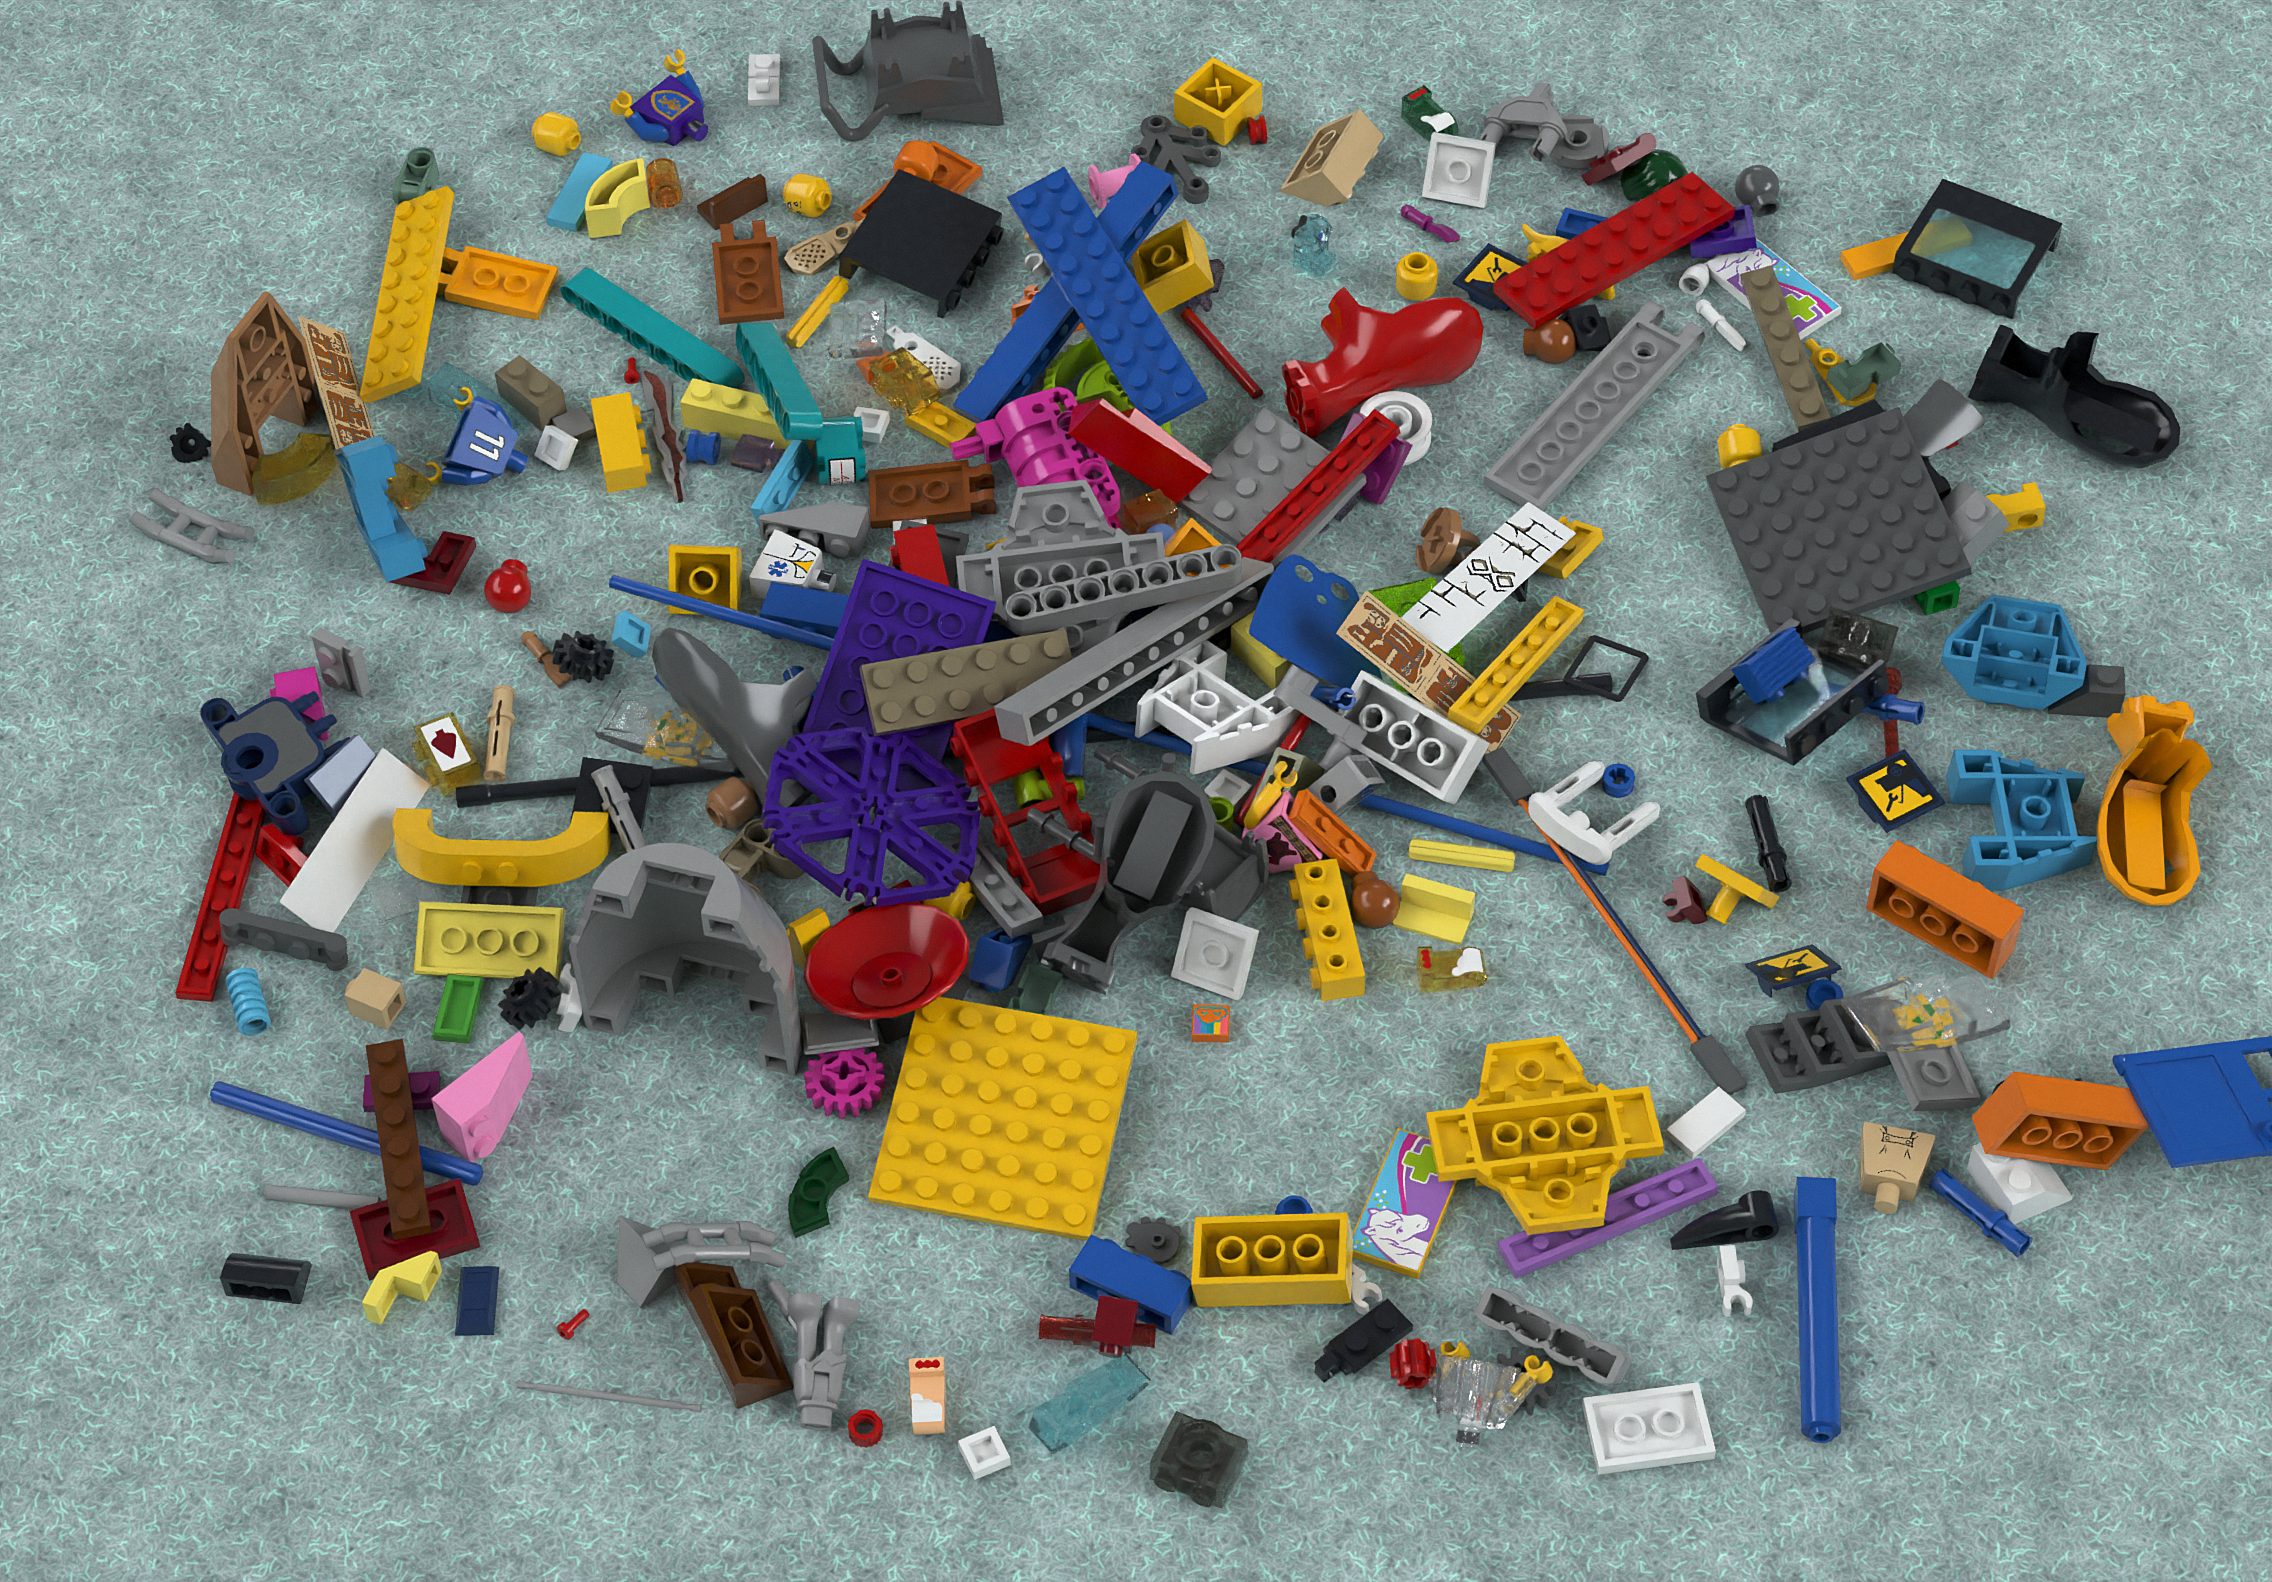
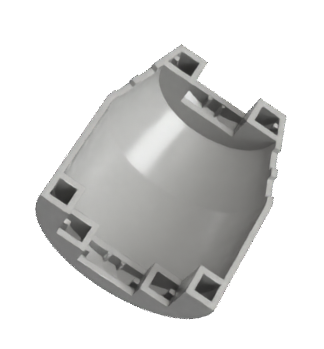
(678, 914)

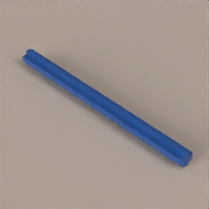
(336, 1130)

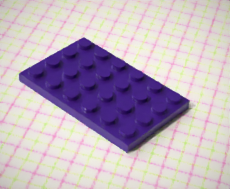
(885, 620)

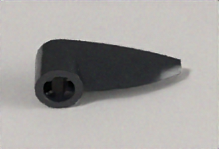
(1741, 1222)

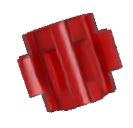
(1412, 1363)

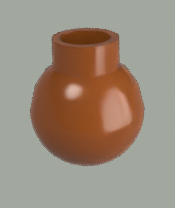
(1551, 342)
(1373, 901)

